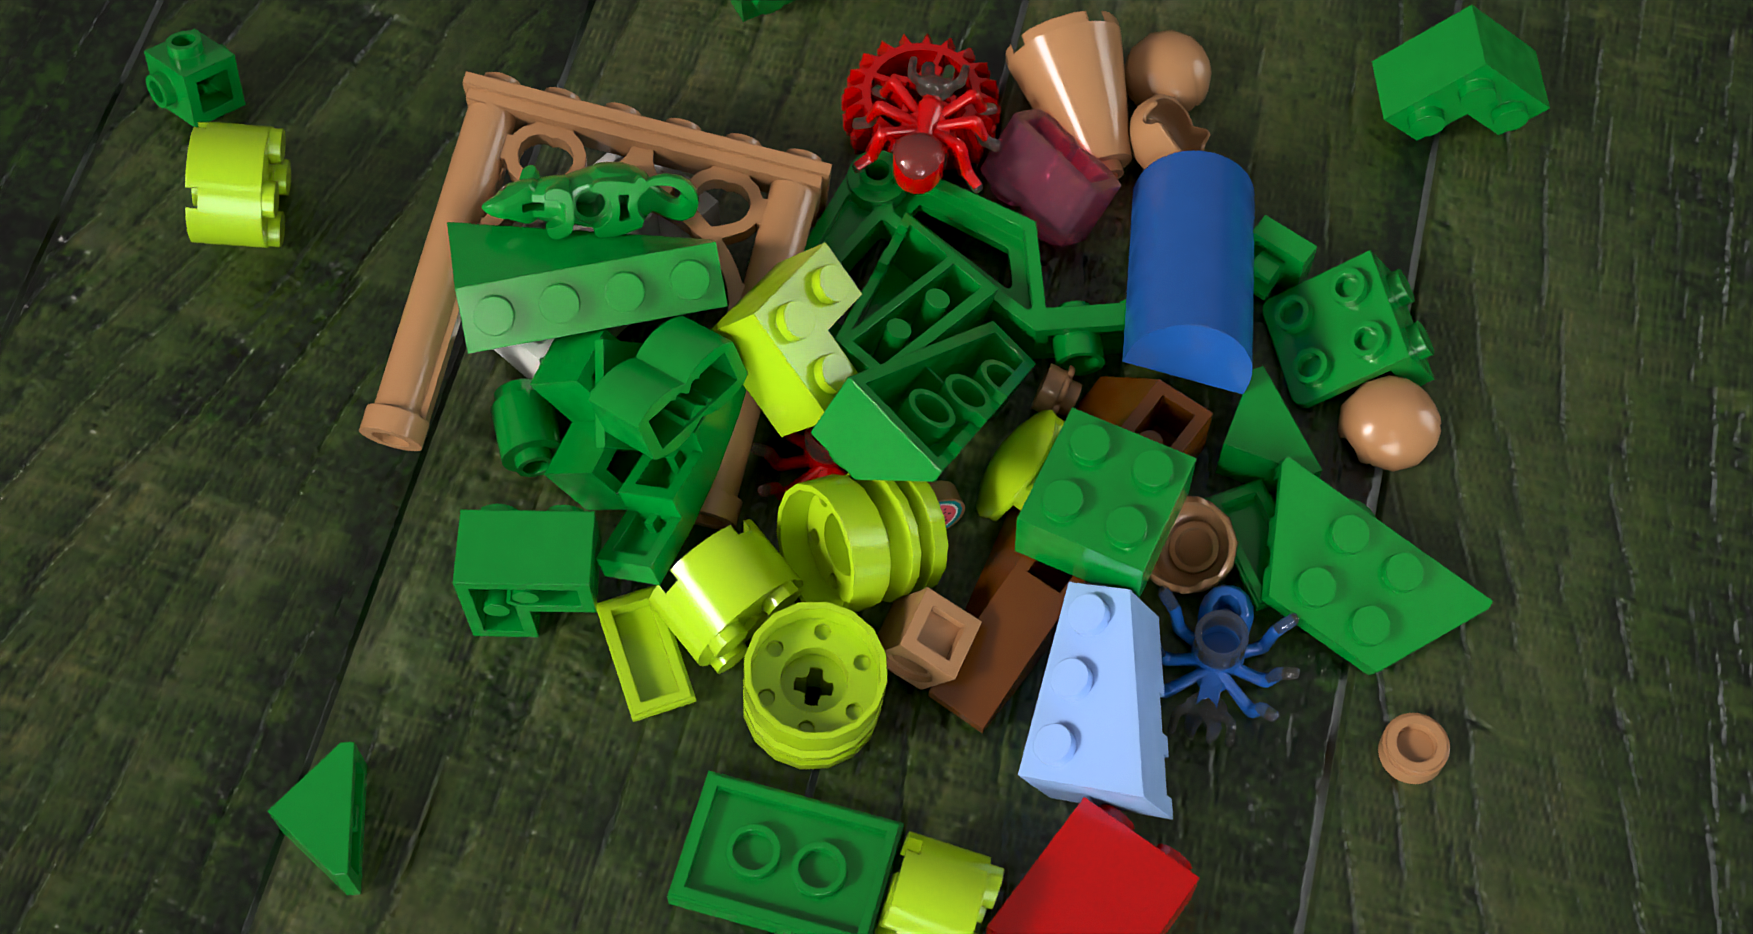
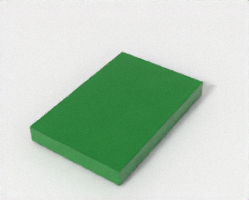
(784, 860)

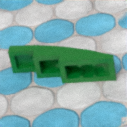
(666, 500)

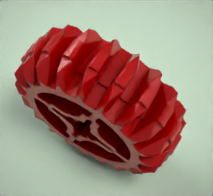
(892, 61)

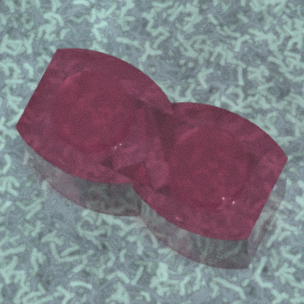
(1049, 177)

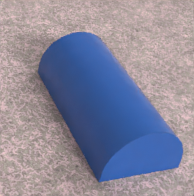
(1192, 270)

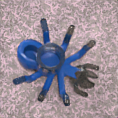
(1217, 654)

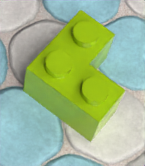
(786, 338)

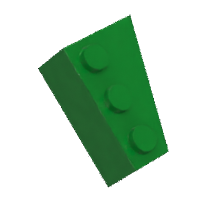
(913, 299)

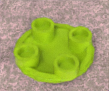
(1017, 465)

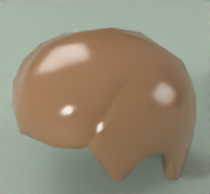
(1168, 65)
(1163, 128)
(1390, 423)
(1197, 550)

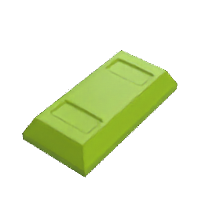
(644, 655)

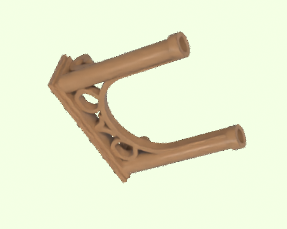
(496, 131)

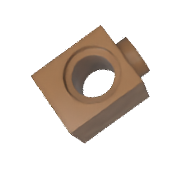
(927, 638)

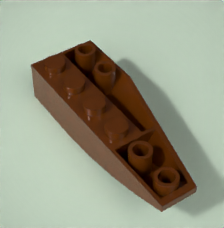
(1024, 597)

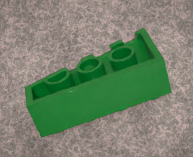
(530, 288)
(922, 407)

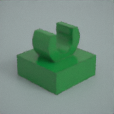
(1279, 257)

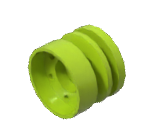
(862, 539)
(820, 649)

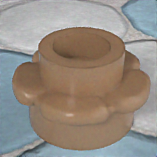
(1057, 391)

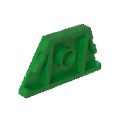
(1355, 577)

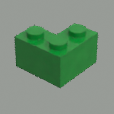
(1460, 70)
(578, 467)
(525, 564)

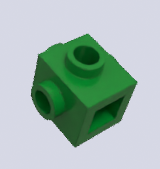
(193, 77)

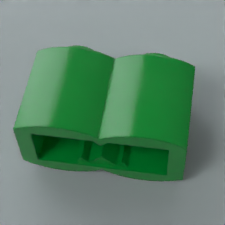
(668, 387)

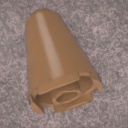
(1078, 78)

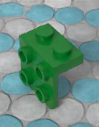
(1347, 330)

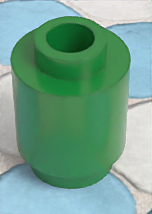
(524, 428)

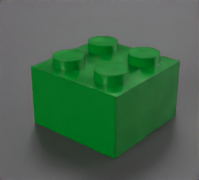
(1104, 503)

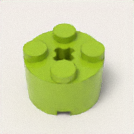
(237, 184)
(726, 594)
(938, 889)

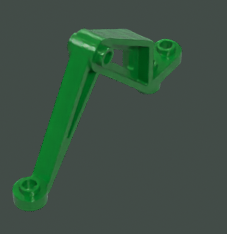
(871, 208)

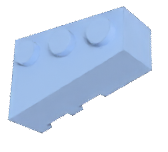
(1101, 706)

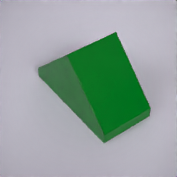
(1263, 436)
(328, 815)

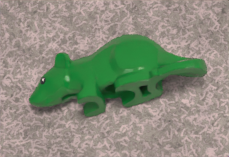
(603, 196)

